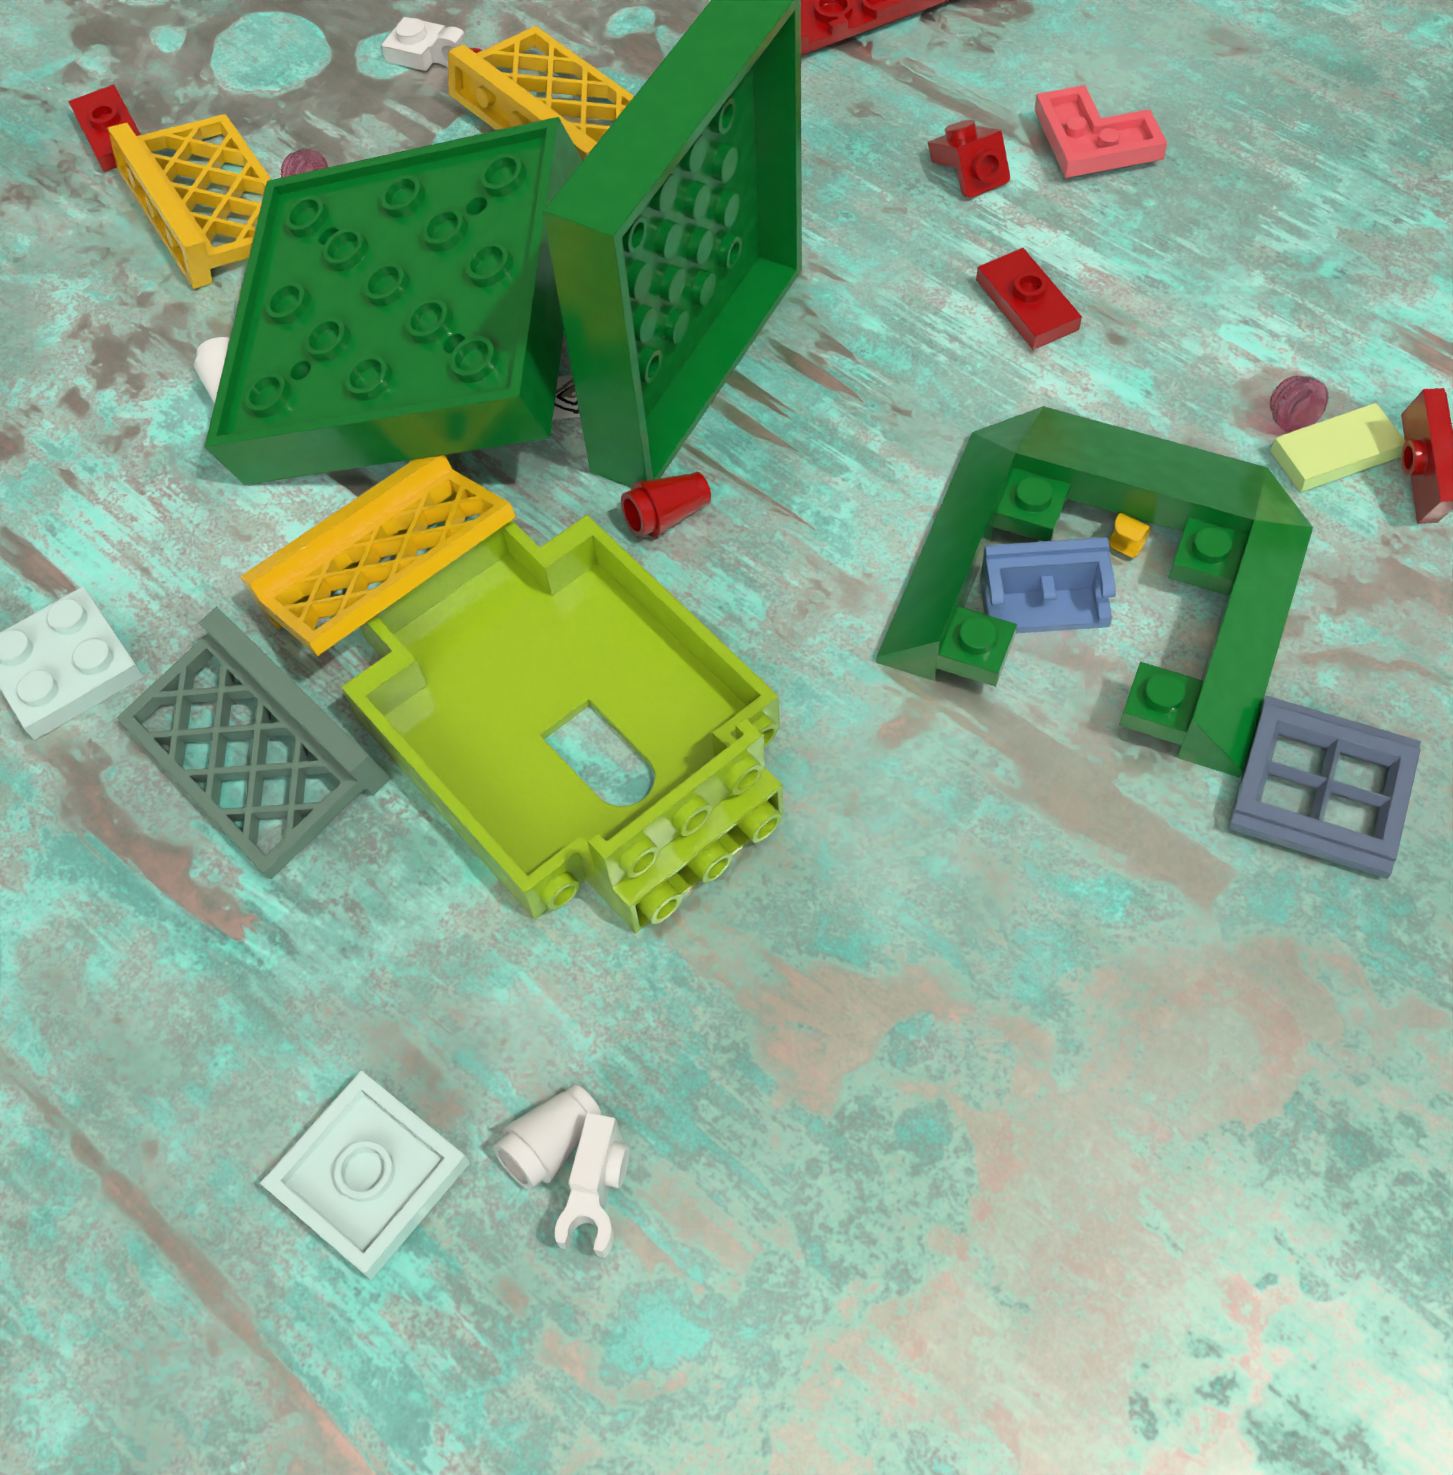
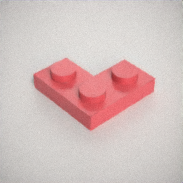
(1095, 144)

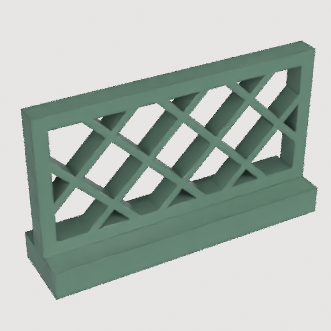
(297, 716)

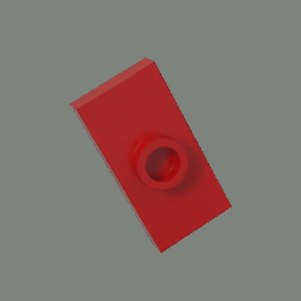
(95, 114)
(1028, 298)
(1429, 454)

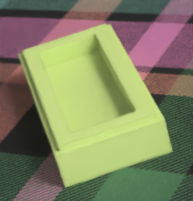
(1338, 447)

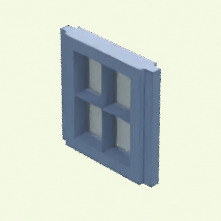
(1326, 786)

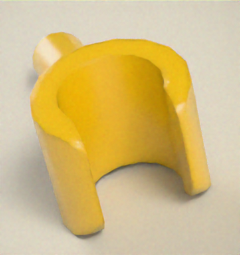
(1129, 535)

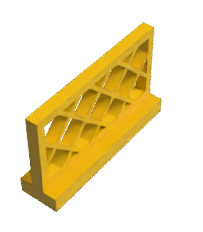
(504, 97)
(170, 204)
(347, 547)

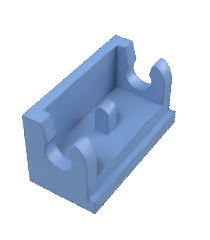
(1049, 584)

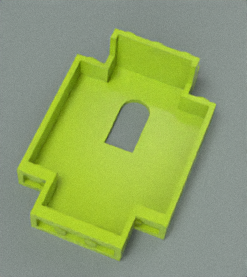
(518, 647)

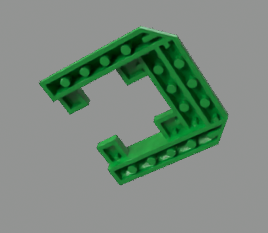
(1236, 540)

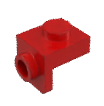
(975, 153)

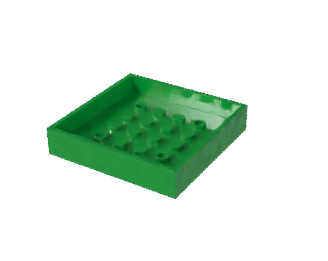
(681, 234)
(397, 309)

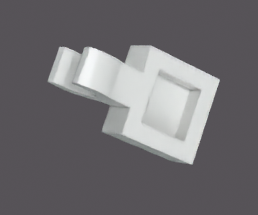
(420, 43)
(598, 1165)

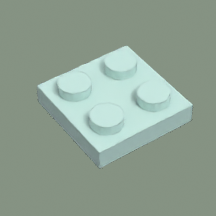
(62, 663)
(366, 1174)

